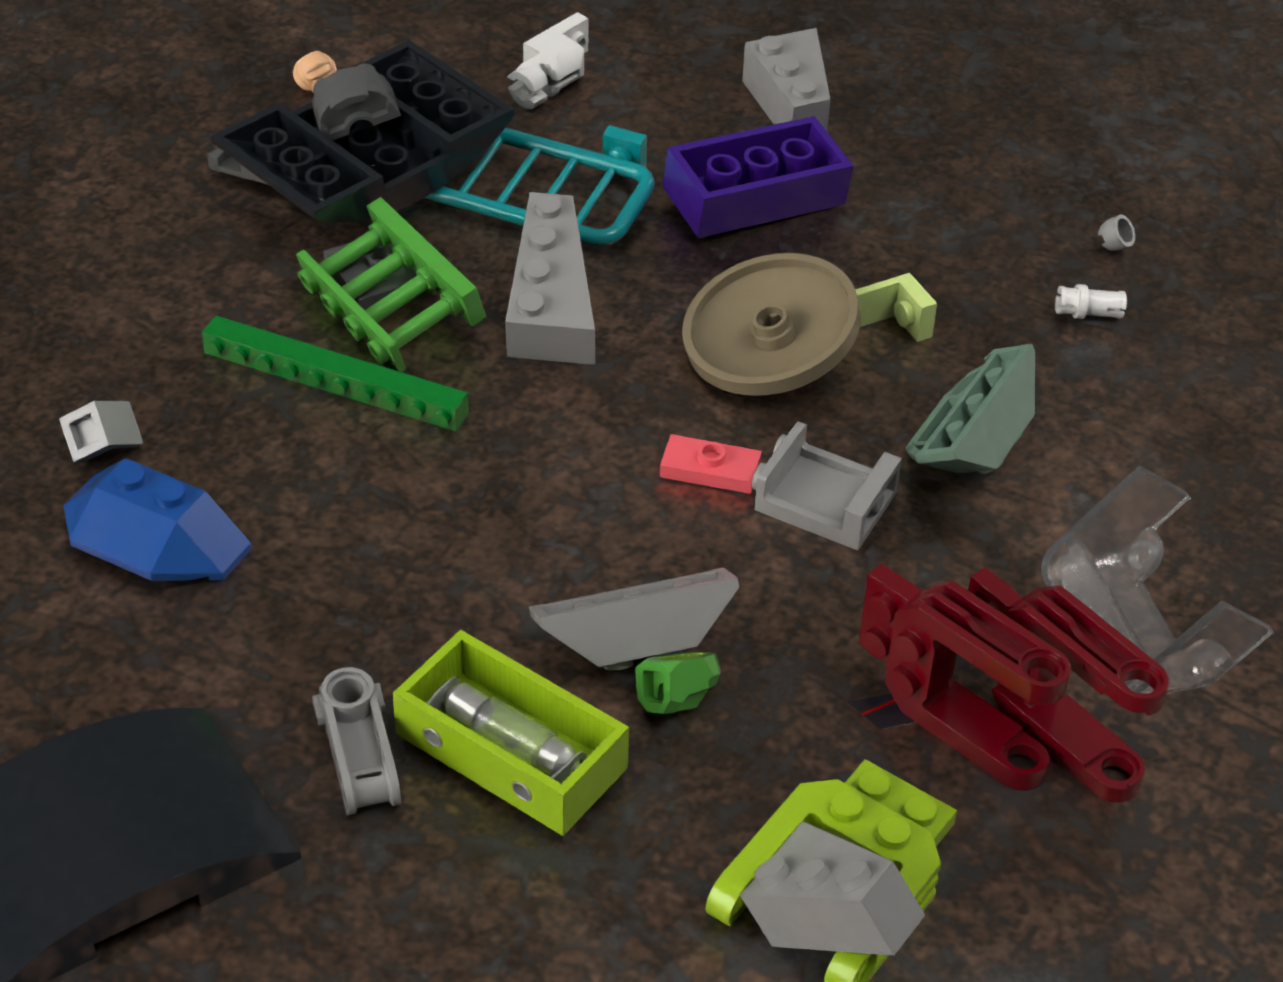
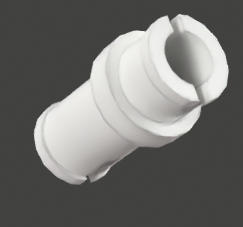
(1084, 301)

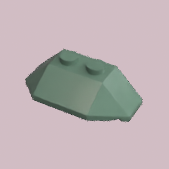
(980, 415)

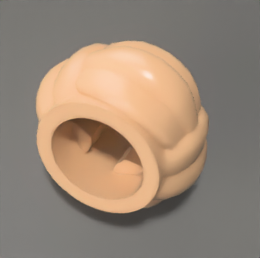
(312, 68)

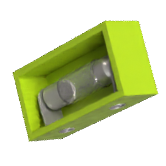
(511, 731)

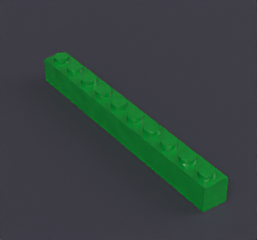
(336, 373)

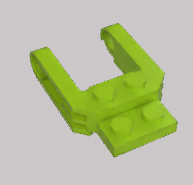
(867, 810)

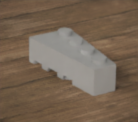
(549, 295)

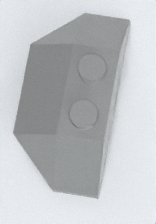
(639, 619)

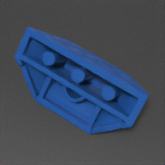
(153, 525)

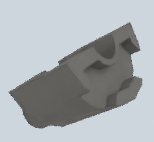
(352, 96)

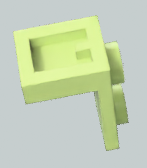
(899, 298)

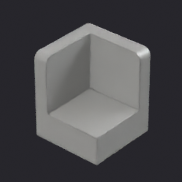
(100, 428)

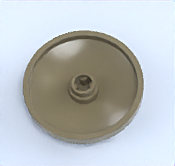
(771, 324)

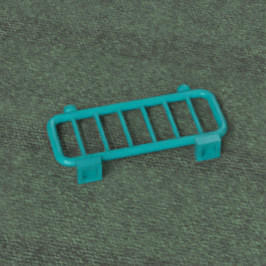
(622, 155)

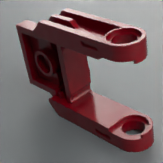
(919, 641)
(1099, 658)

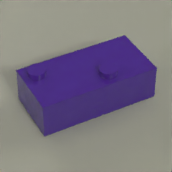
(756, 176)

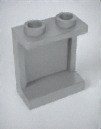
(824, 489)

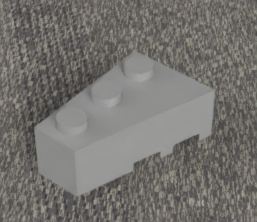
(788, 76)
(831, 897)

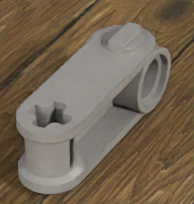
(357, 736)

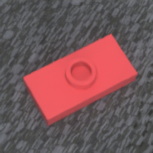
(710, 463)

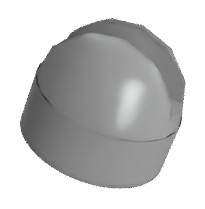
(1117, 233)

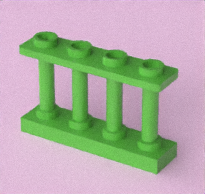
(409, 251)

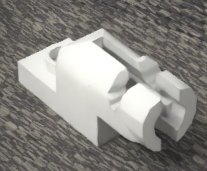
(550, 61)

